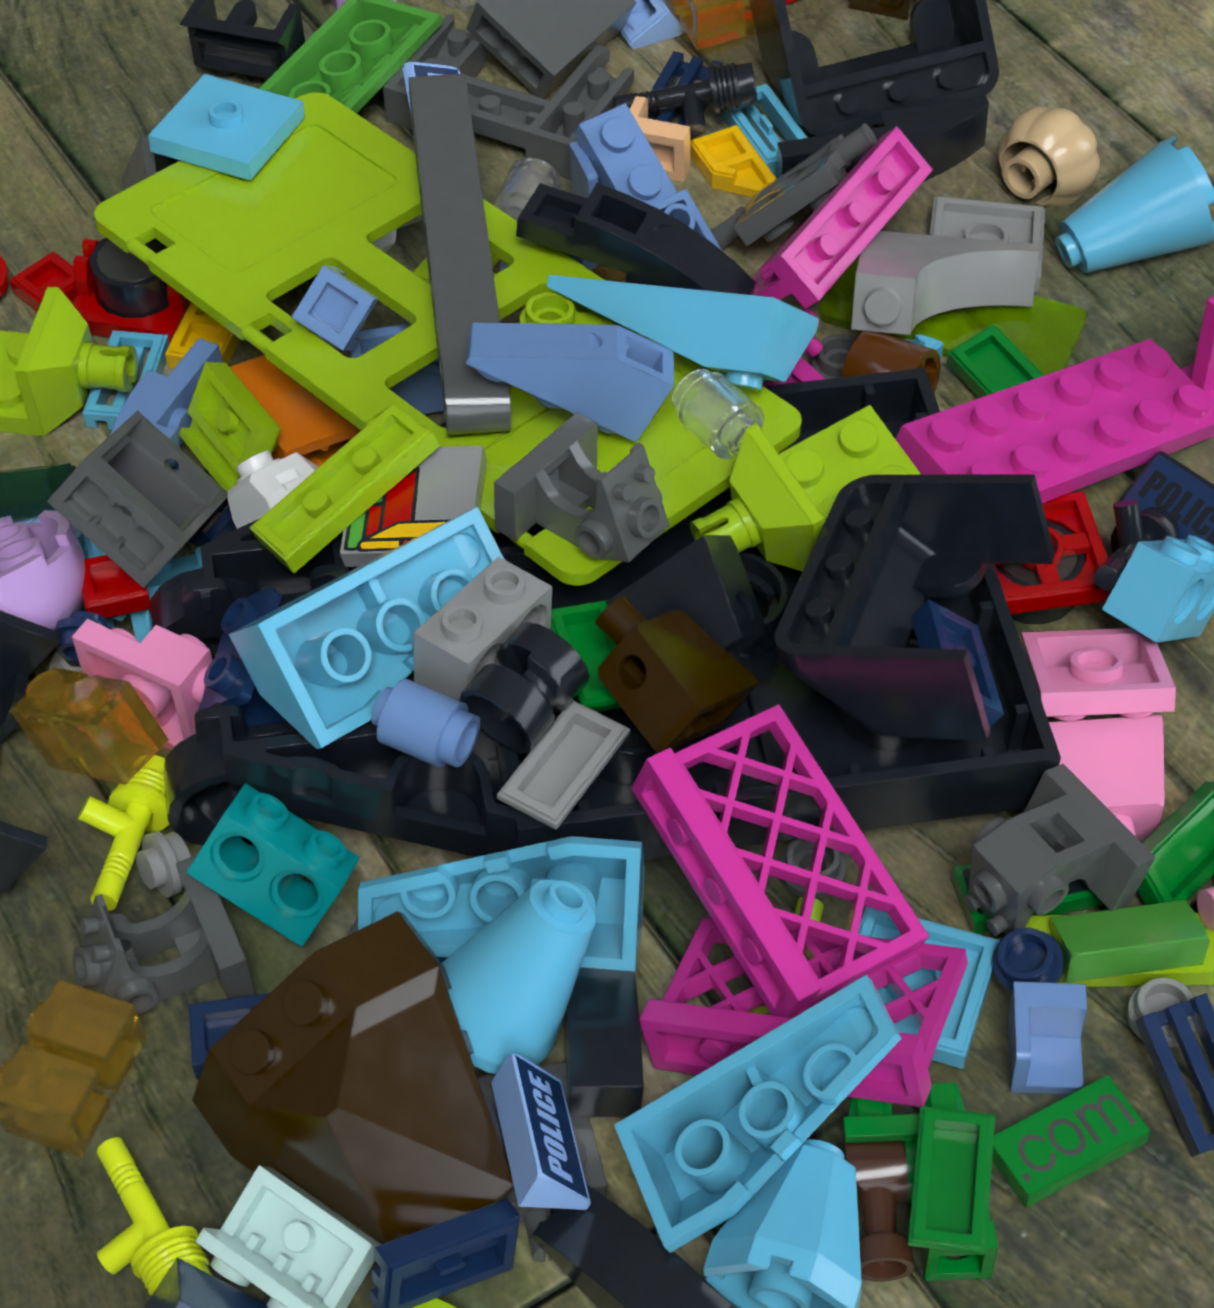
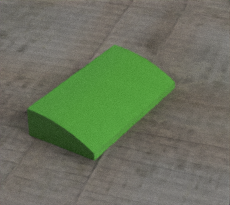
(355, 51)

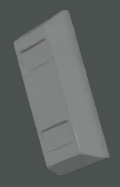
(563, 765)

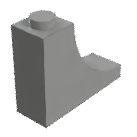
(920, 275)

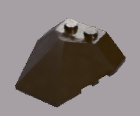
(361, 1087)

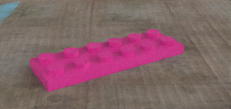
(1069, 423)

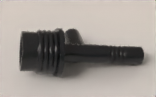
(729, 89)
(1130, 528)

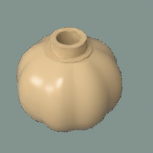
(1045, 148)

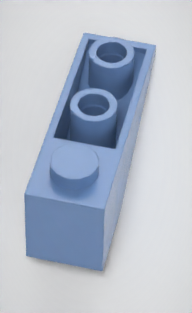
(579, 368)

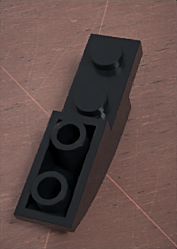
(939, 132)
(629, 238)

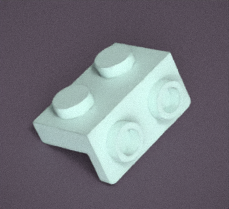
(289, 1246)

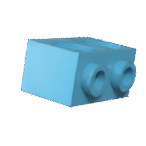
(1166, 589)

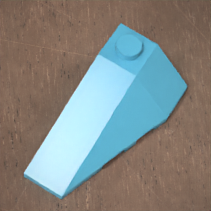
(727, 332)
(351, 638)
(463, 896)
(736, 1123)

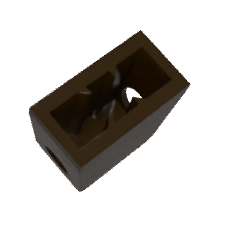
(669, 675)

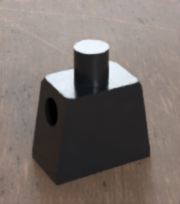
(709, 587)

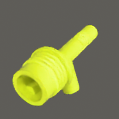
(127, 816)
(149, 1240)

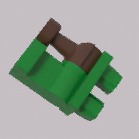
(885, 1158)

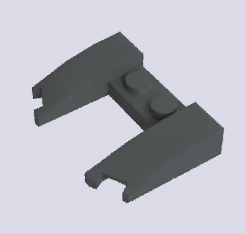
(511, 115)

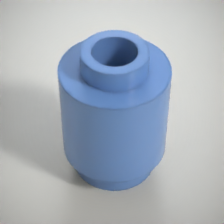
(425, 724)

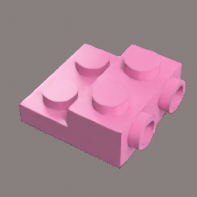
(162, 669)
(1098, 673)

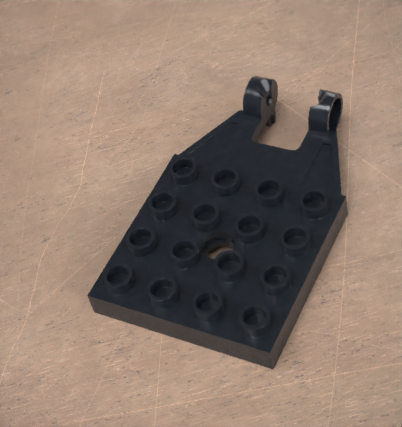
(457, 809)

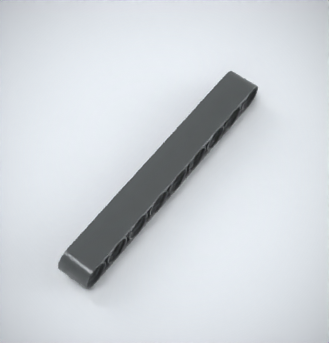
(456, 249)

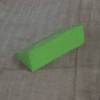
(1130, 940)

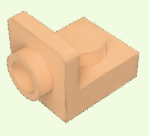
(667, 140)

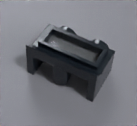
(238, 45)

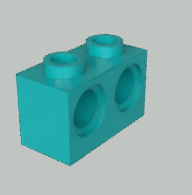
(266, 876)

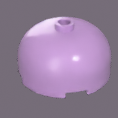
(41, 569)

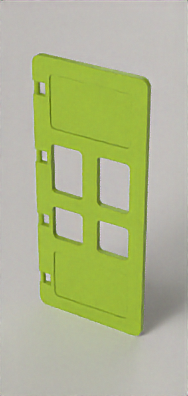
(325, 203)

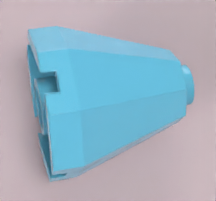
(793, 1237)

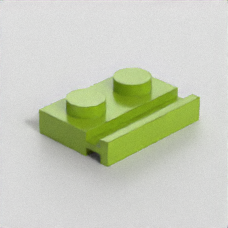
(226, 424)

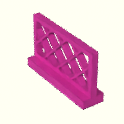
(844, 222)
(738, 899)
(698, 1037)

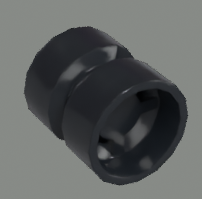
(531, 680)

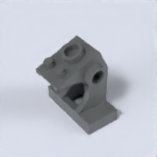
(562, 480)
(1058, 839)
(194, 925)

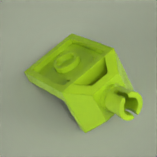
(54, 366)
(788, 495)

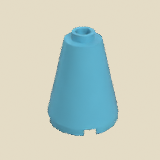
(1142, 213)
(520, 973)

